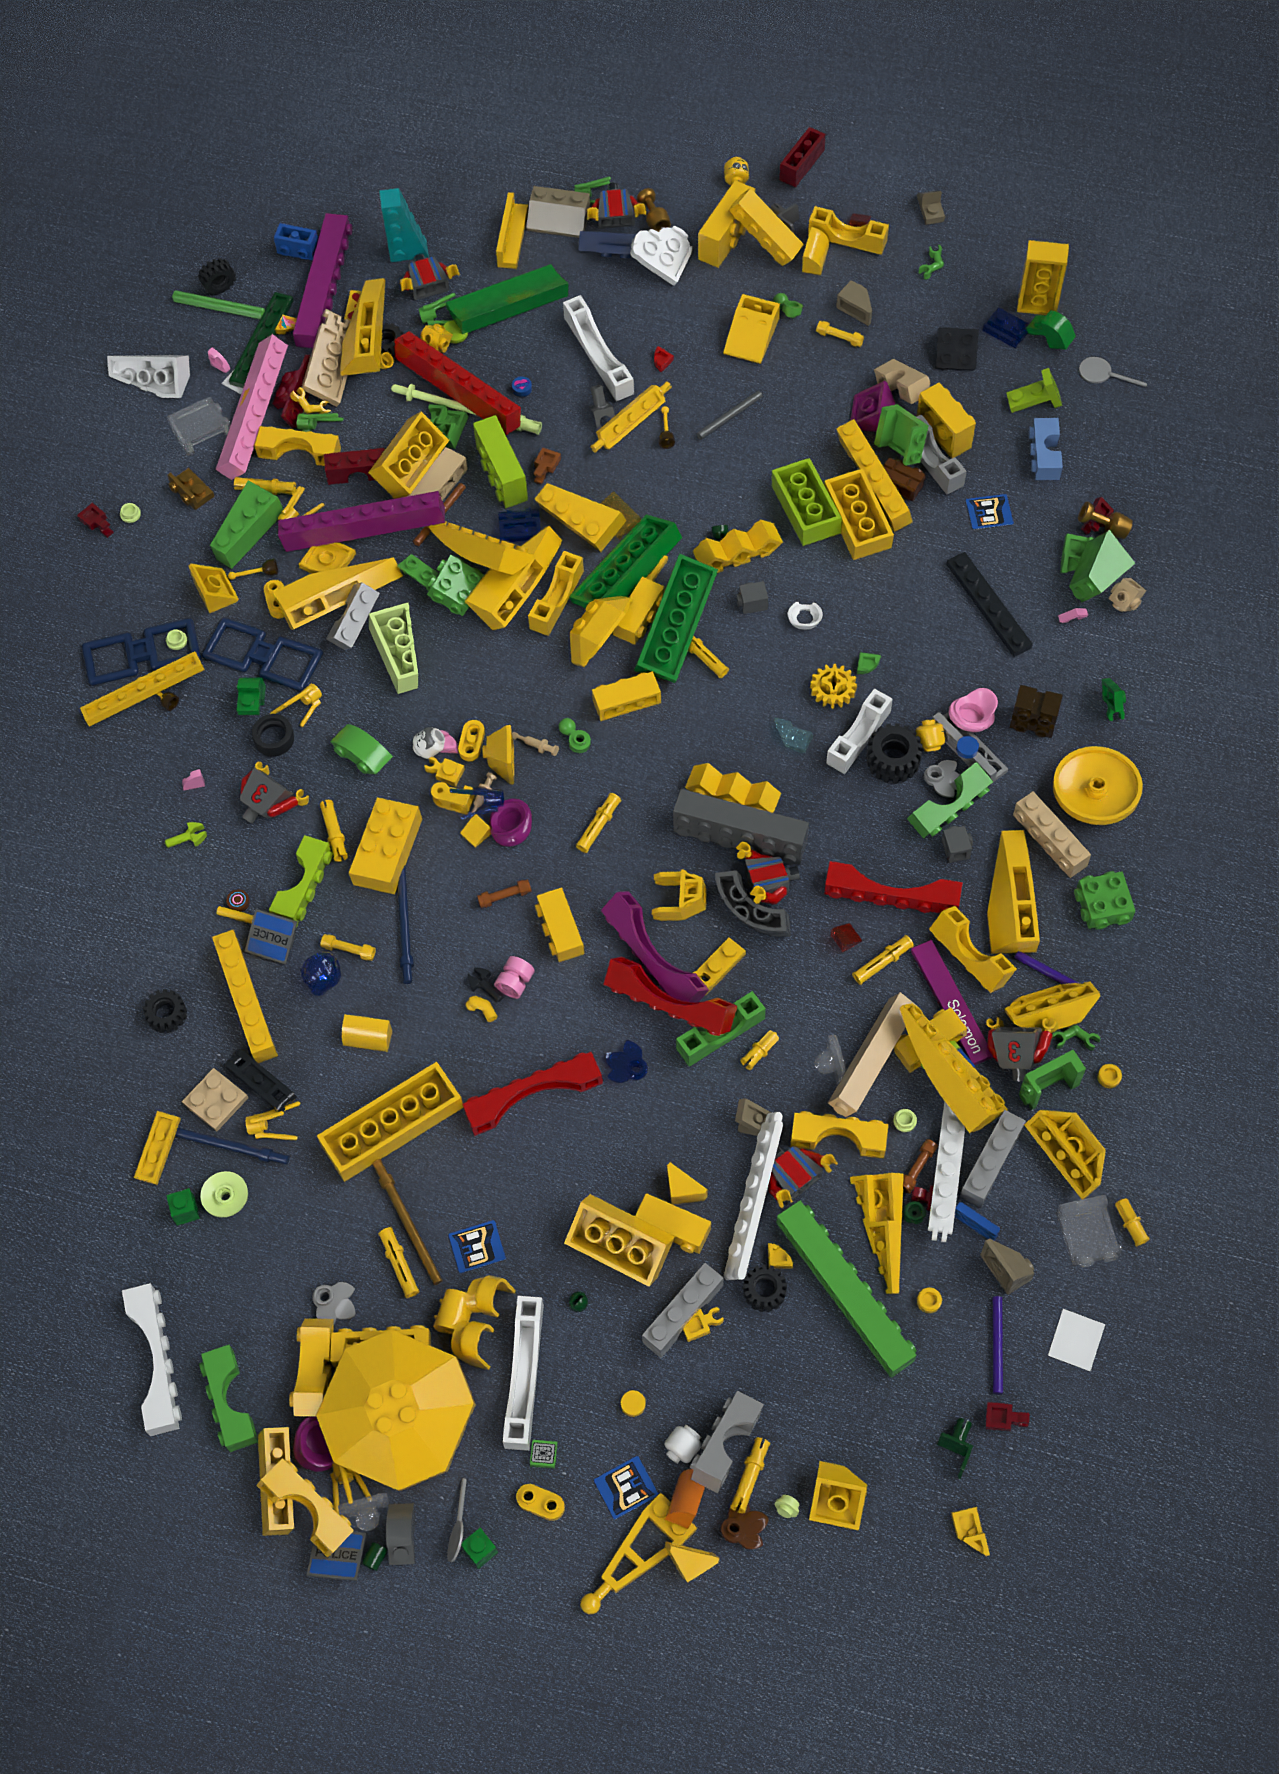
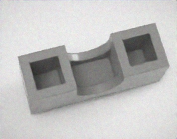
(350, 624)

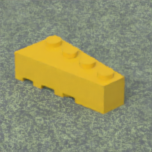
(586, 518)

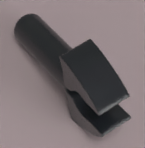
(487, 986)

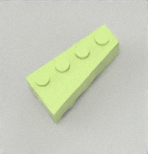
(395, 643)

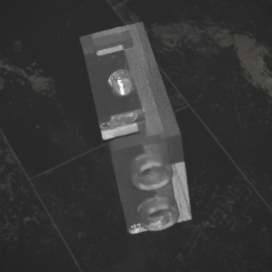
(198, 423)
(1088, 1231)

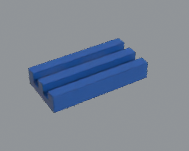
(976, 1221)

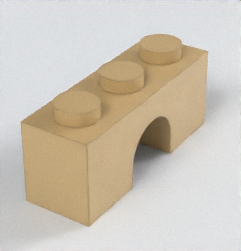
(906, 379)

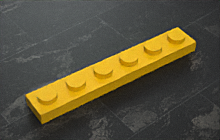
(142, 688)

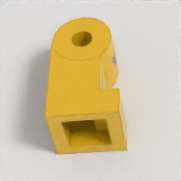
(452, 801)

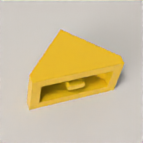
(683, 1187)
(690, 1561)

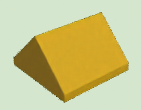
(213, 586)

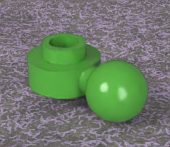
(790, 308)
(567, 727)

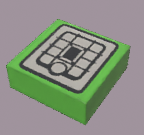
(543, 1454)

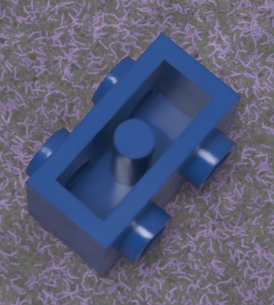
(295, 241)

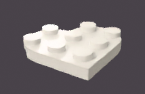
(662, 252)

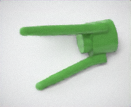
(586, 187)
(428, 312)
(307, 422)

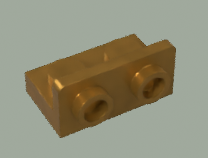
(191, 488)

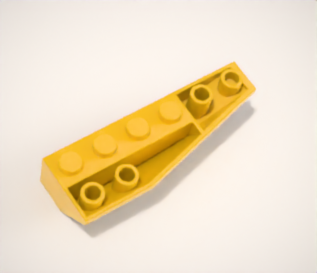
(364, 334)
(483, 551)
(329, 589)
(501, 594)
(1012, 898)
(951, 1074)

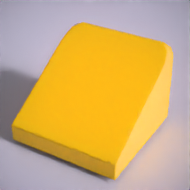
(476, 831)

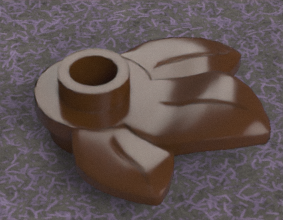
(748, 1525)

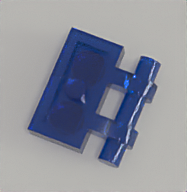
(519, 529)

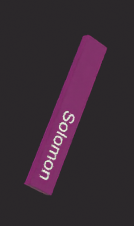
(948, 996)

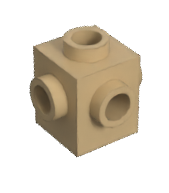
(1126, 595)

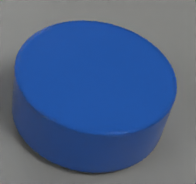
(967, 747)

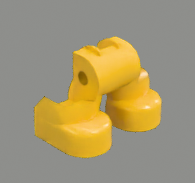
(456, 1312)

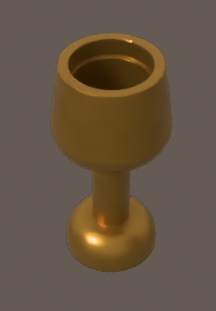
(657, 216)
(1116, 522)

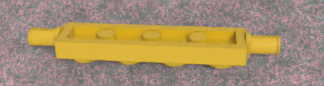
(630, 416)

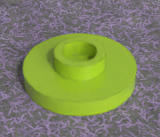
(452, 327)

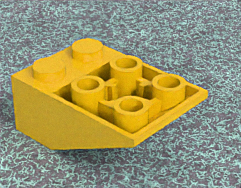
(752, 328)

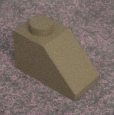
(855, 302)

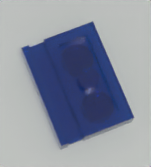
(1006, 327)

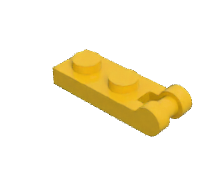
(720, 963)

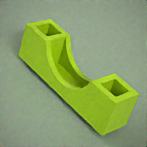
(313, 857)

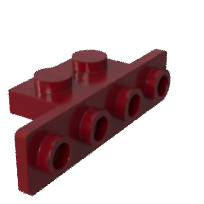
(291, 382)

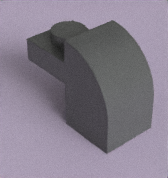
(400, 1533)

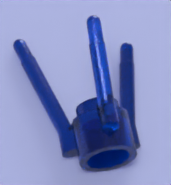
(492, 797)

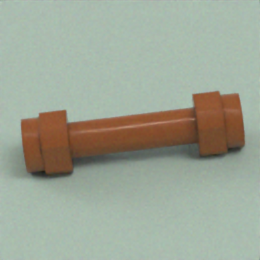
(522, 887)
(927, 1150)

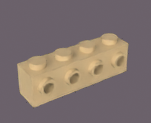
(1051, 834)

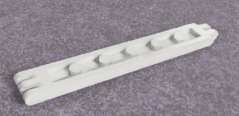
(946, 1175)
(754, 1197)

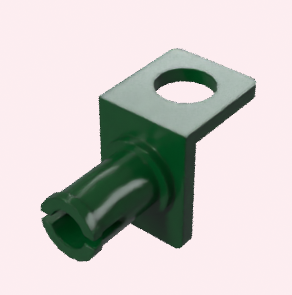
(957, 1443)

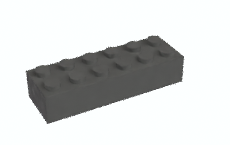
(732, 823)

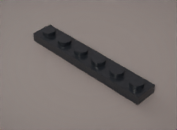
(989, 604)

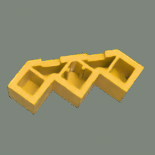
(739, 546)
(732, 787)

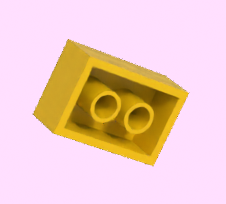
(950, 423)

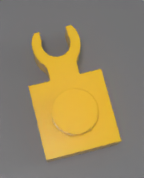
(447, 771)
(699, 1324)

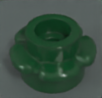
(918, 1208)

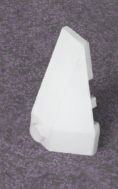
(154, 373)

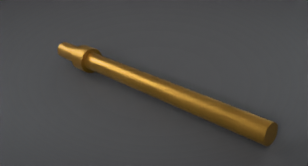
(387, 1182)

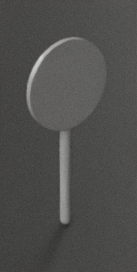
(1099, 370)
(457, 1532)

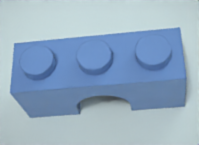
(1046, 463)

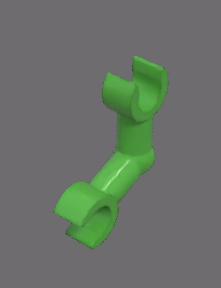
(938, 263)
(1076, 1031)

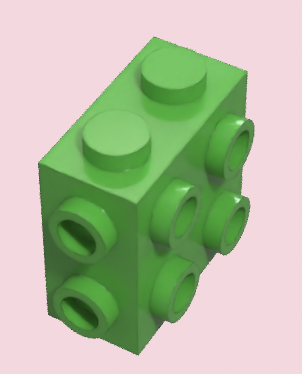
(454, 584)
(1104, 900)

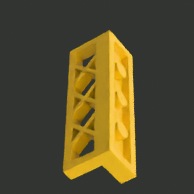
(511, 233)

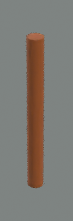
(447, 504)

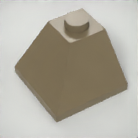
(1007, 1265)

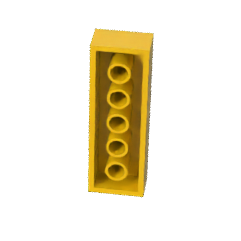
(390, 1121)

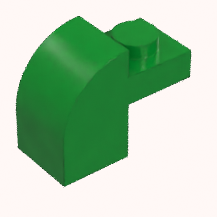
(1054, 327)
(250, 695)

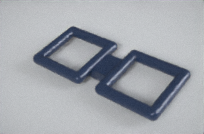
(137, 650)
(262, 653)

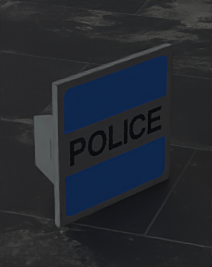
(271, 936)
(342, 1563)

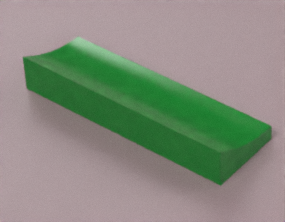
(507, 299)
(629, 561)
(676, 618)

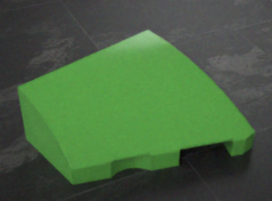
(448, 422)
(1072, 551)

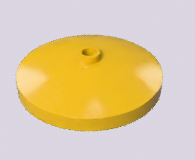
(1097, 785)

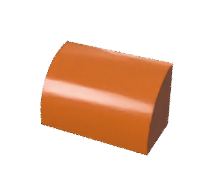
(685, 1500)

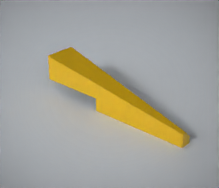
(882, 1207)

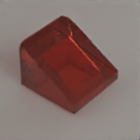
(859, 220)
(845, 936)

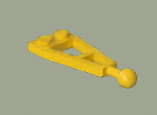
(656, 1512)

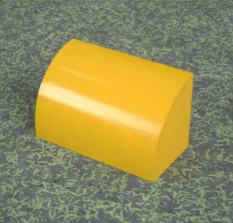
(815, 252)
(366, 1033)

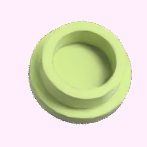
(130, 513)
(176, 639)
(905, 1120)
(787, 1506)

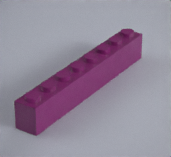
(322, 278)
(361, 521)

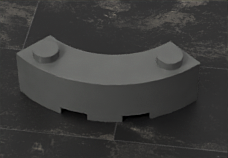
(757, 917)

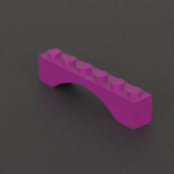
(627, 918)

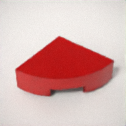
(662, 358)

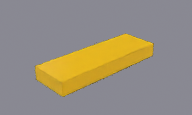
(157, 1148)

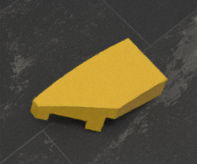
(969, 1529)

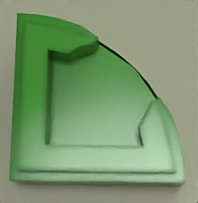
(867, 662)

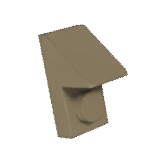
(931, 206)
(750, 1117)

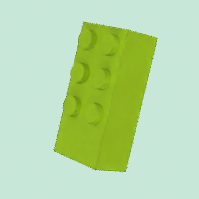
(500, 462)
(806, 502)

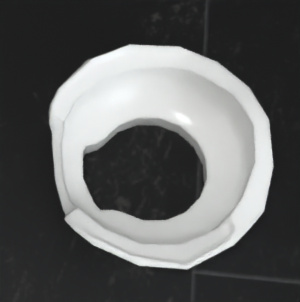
(814, 610)

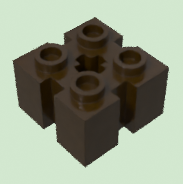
(1036, 711)

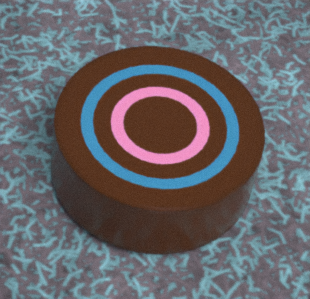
(238, 900)

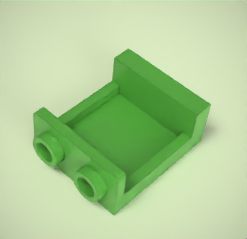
(902, 433)
(1064, 1067)

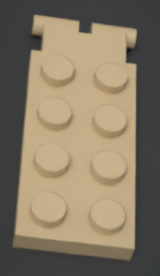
(324, 366)

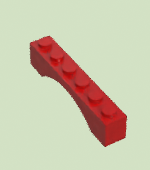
(847, 882)
(629, 978)
(576, 1074)

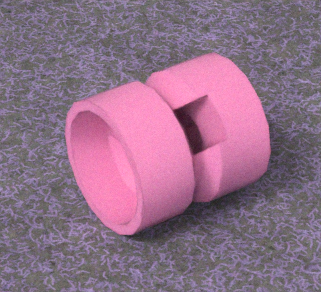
(514, 976)

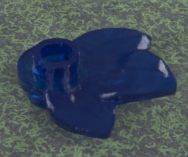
(625, 1061)

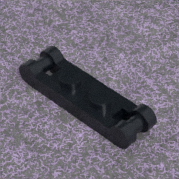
(260, 1080)

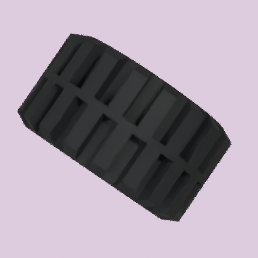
(894, 738)

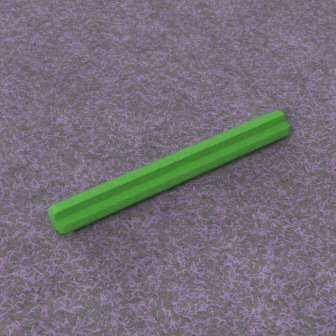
(218, 304)

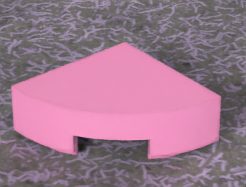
(218, 360)
(1079, 613)
(450, 744)
(195, 780)

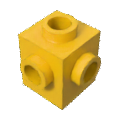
(436, 336)

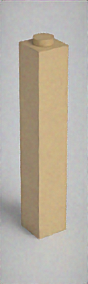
(870, 1057)

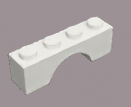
(870, 718)

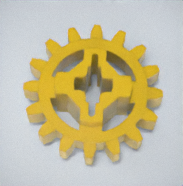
(843, 682)

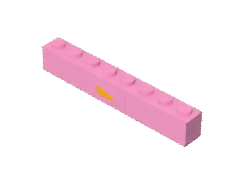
(251, 407)

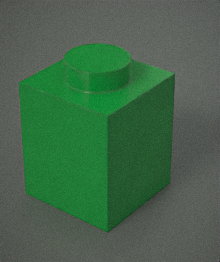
(183, 1206)
(479, 1548)

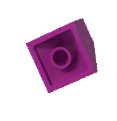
(868, 406)

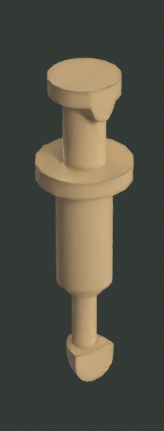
(542, 746)
(480, 799)

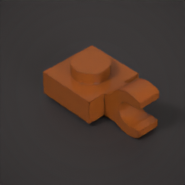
(545, 462)

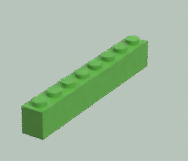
(846, 1288)

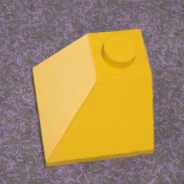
(500, 753)
(838, 1496)

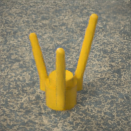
(290, 512)
(308, 696)
(258, 1123)
(345, 1476)

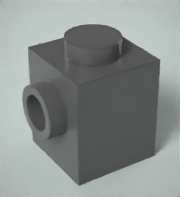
(752, 597)
(957, 843)

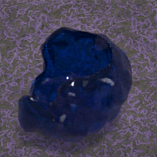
(321, 972)

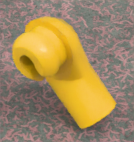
(482, 1004)

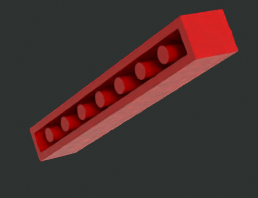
(456, 381)

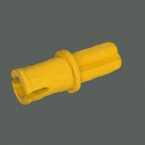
(760, 1049)
(1131, 1222)

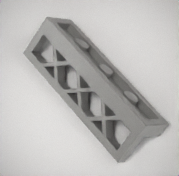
(952, 736)

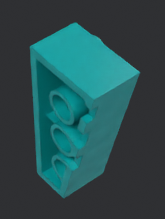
(401, 229)

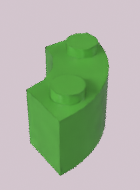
(361, 749)

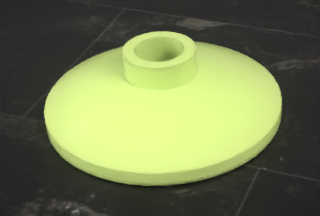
(222, 1184)

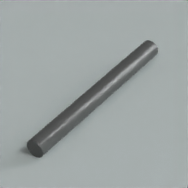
(729, 415)

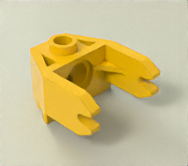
(692, 895)

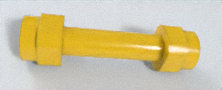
(824, 328)
(330, 942)

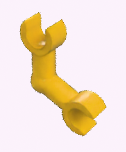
(305, 405)

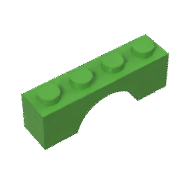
(930, 815)
(699, 1043)
(236, 1427)

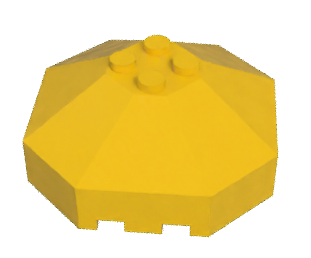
(395, 1410)

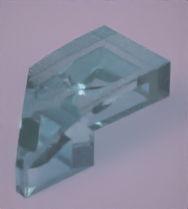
(793, 737)

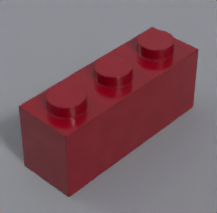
(802, 157)

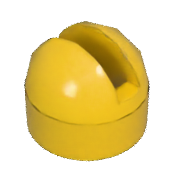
(386, 358)

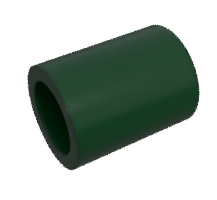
(374, 1556)

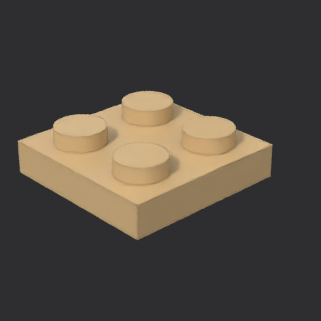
(215, 1099)

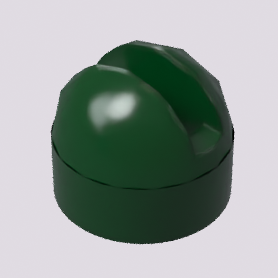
(719, 530)
(581, 1304)

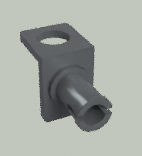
(787, 216)
(600, 407)

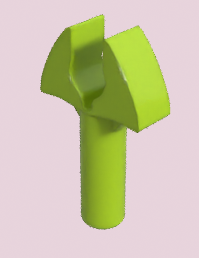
(188, 835)

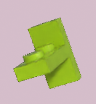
(1035, 393)

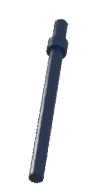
(406, 959)
(264, 1153)

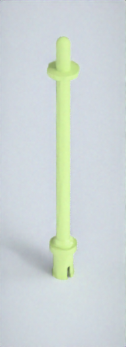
(410, 392)

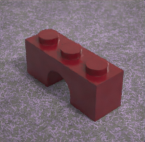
(342, 464)

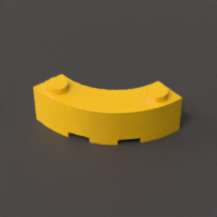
(313, 1370)

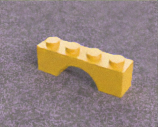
(869, 237)
(274, 442)
(565, 578)
(953, 932)
(811, 1129)
(286, 1484)

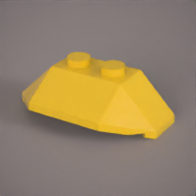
(596, 626)
(1063, 1003)
(1070, 1148)

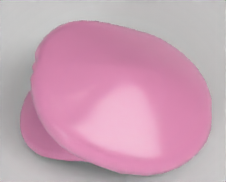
(974, 710)

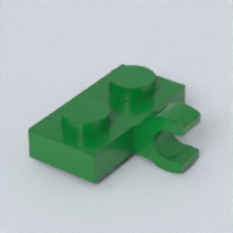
(1114, 697)

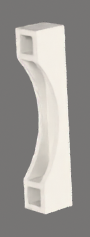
(609, 368)
(524, 1373)
(159, 1407)

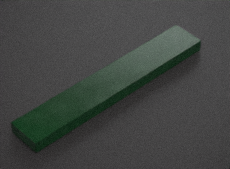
(278, 306)

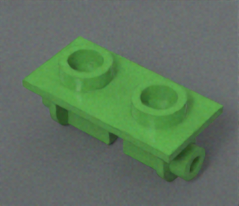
(417, 570)

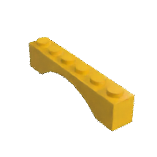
(885, 491)
(244, 996)

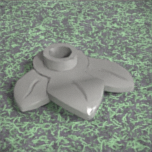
(945, 774)
(338, 1303)

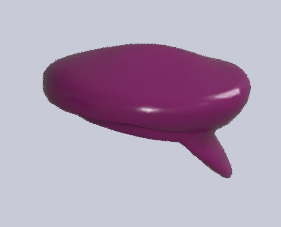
(511, 823)
(310, 1446)

